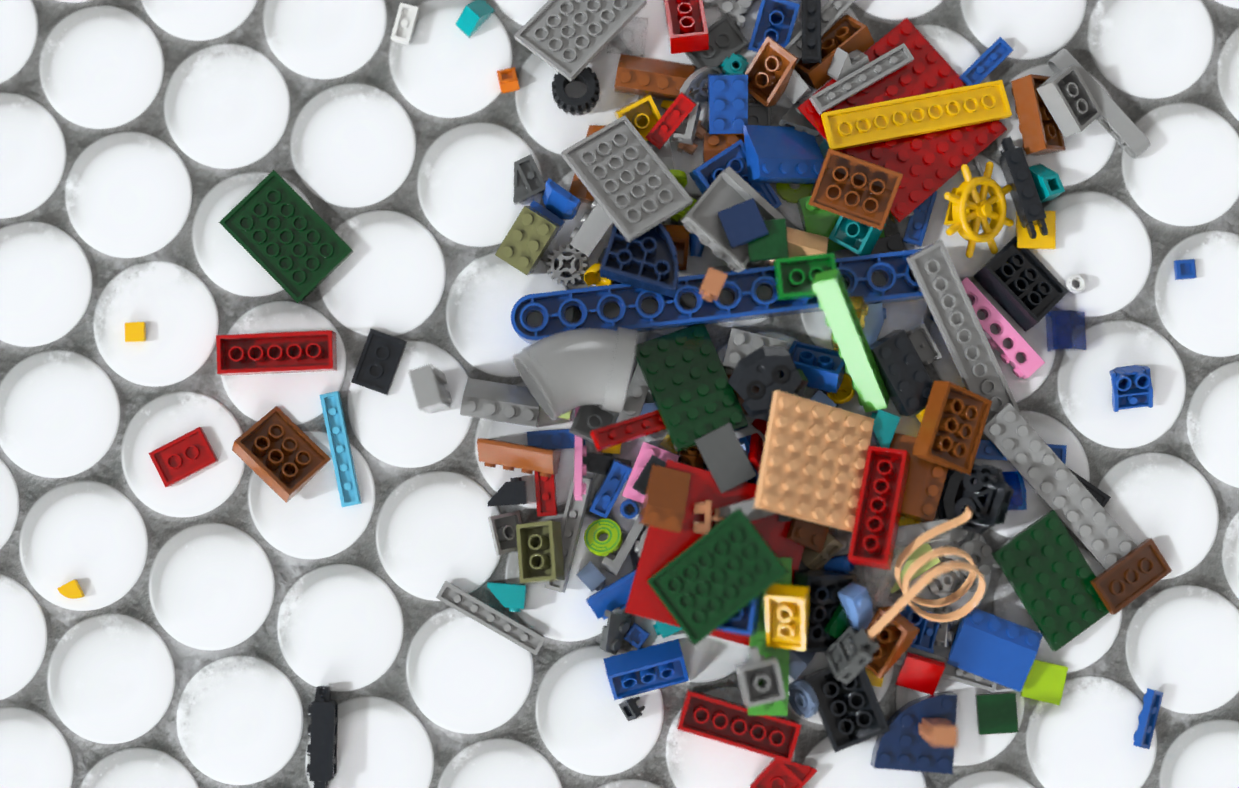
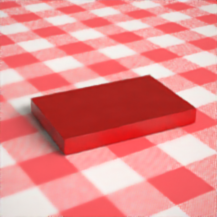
(183, 457)

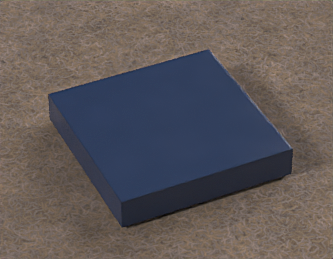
(742, 223)

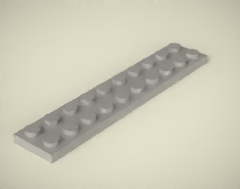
(960, 326)
(1058, 486)

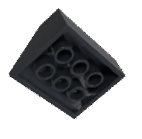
(1020, 284)
(822, 604)
(847, 711)

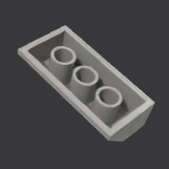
(500, 403)

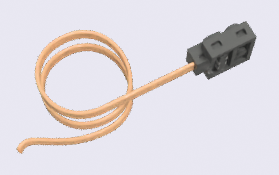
(855, 648)

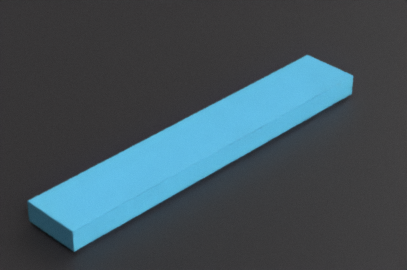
(340, 449)

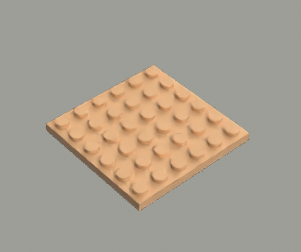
(813, 461)

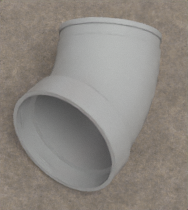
(579, 369)

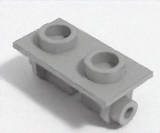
(944, 634)

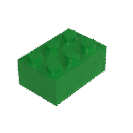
(796, 274)

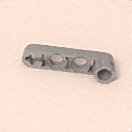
(613, 563)

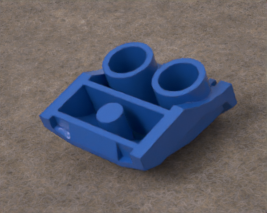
(560, 201)
(1131, 387)
(928, 629)

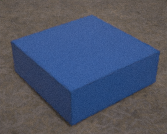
(1184, 269)
(636, 636)

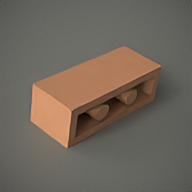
(938, 732)

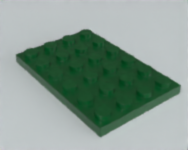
(286, 236)
(689, 385)
(717, 576)
(1051, 580)

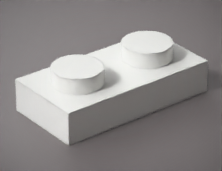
(404, 23)

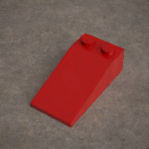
(686, 25)

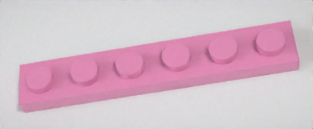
(579, 468)

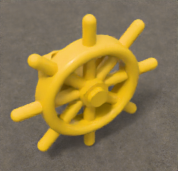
(970, 209)

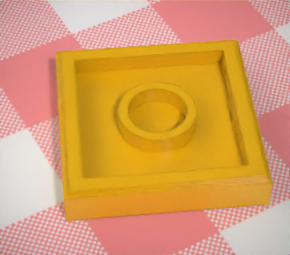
(1040, 242)

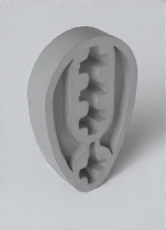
(696, 82)

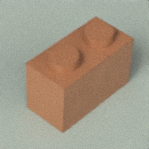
(712, 284)

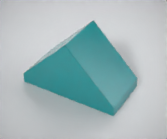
(474, 16)

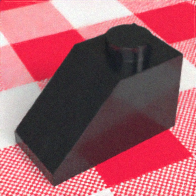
(510, 493)

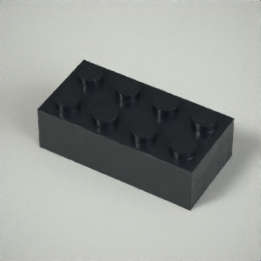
(902, 372)

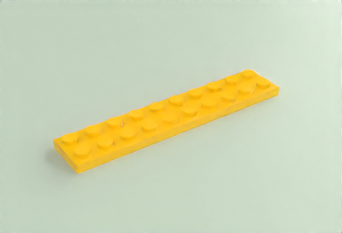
(916, 115)

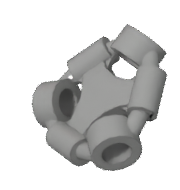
(946, 582)

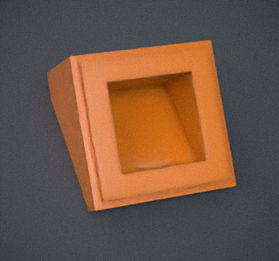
(508, 80)

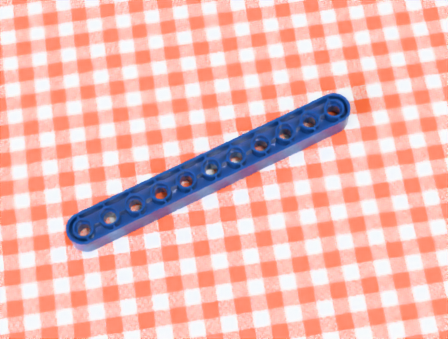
(743, 285)

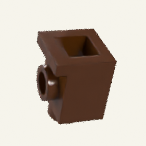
(692, 457)

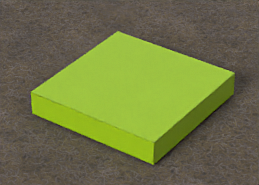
(1045, 682)

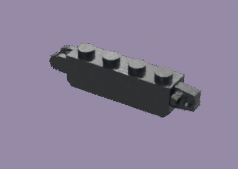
(1023, 188)
(323, 738)

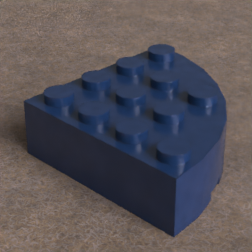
(644, 262)
(904, 747)

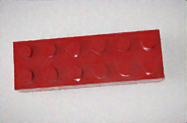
(276, 353)
(879, 507)
(732, 725)

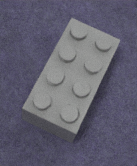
(430, 389)

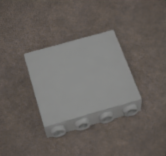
(703, 220)

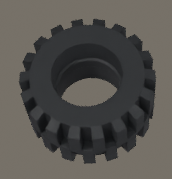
(580, 104)

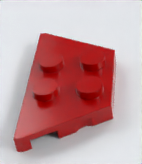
(783, 775)

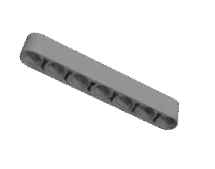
(1112, 117)

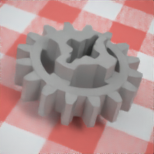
(561, 259)

